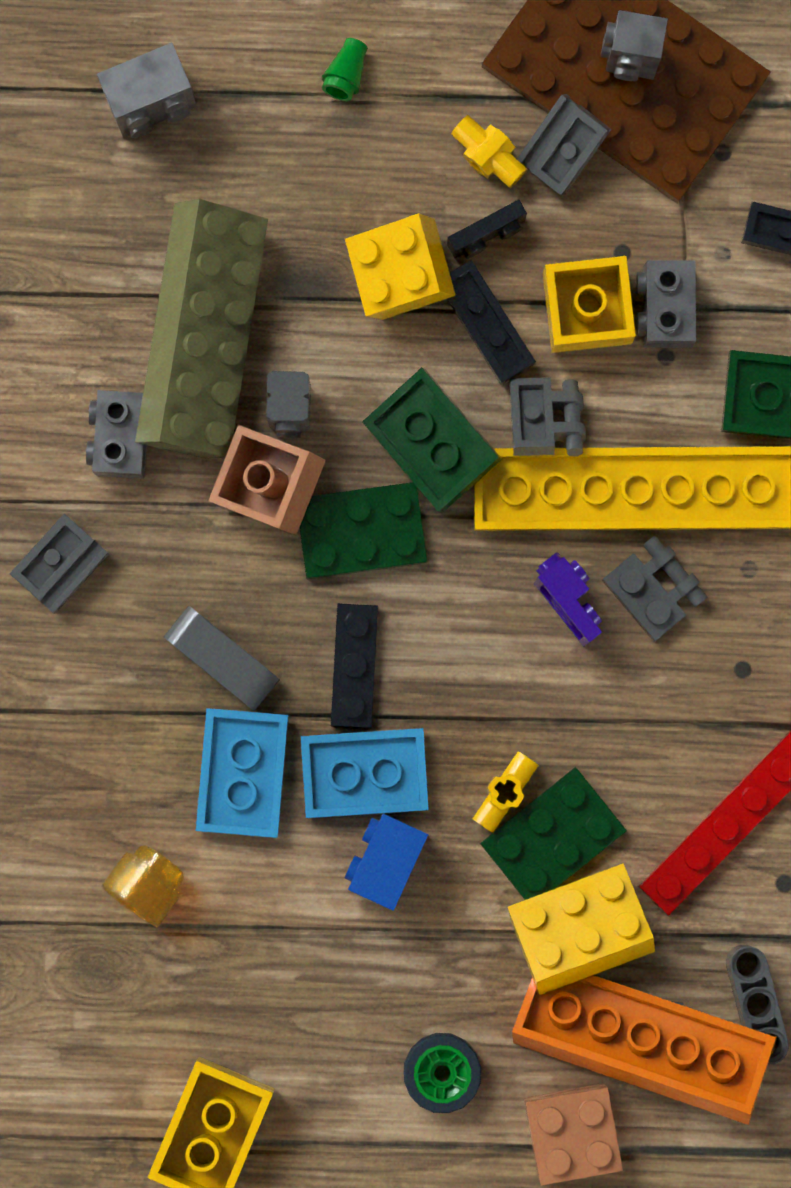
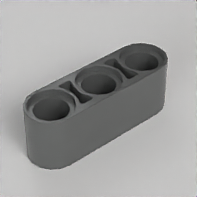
(221, 658)
(757, 982)

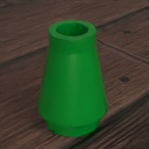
(345, 72)

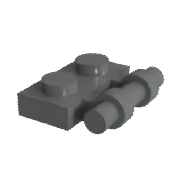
(532, 417)
(644, 595)

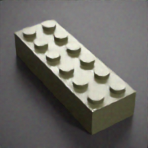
(201, 329)

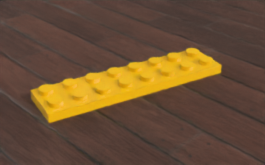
(637, 490)

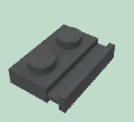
(563, 144)
(59, 563)

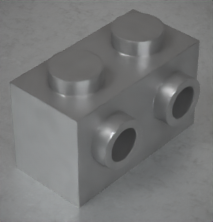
(634, 45)
(667, 303)
(114, 445)

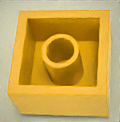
(400, 267)
(588, 304)

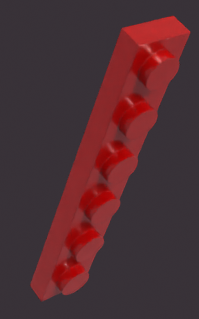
(721, 829)

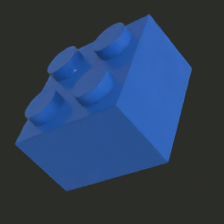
(386, 861)

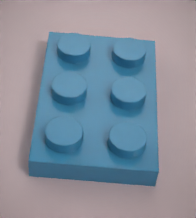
(242, 773)
(364, 773)

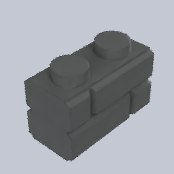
(288, 403)

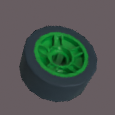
(459, 1085)

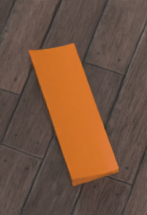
(648, 1044)

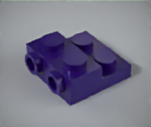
(562, 587)

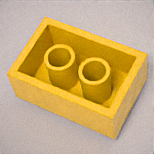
(581, 929)
(211, 1129)

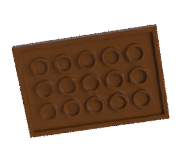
(658, 125)

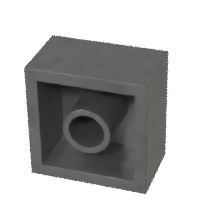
(147, 91)

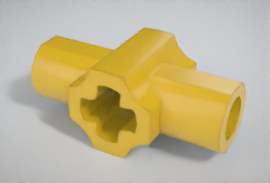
(489, 151)
(517, 772)

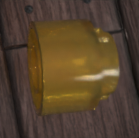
(145, 884)

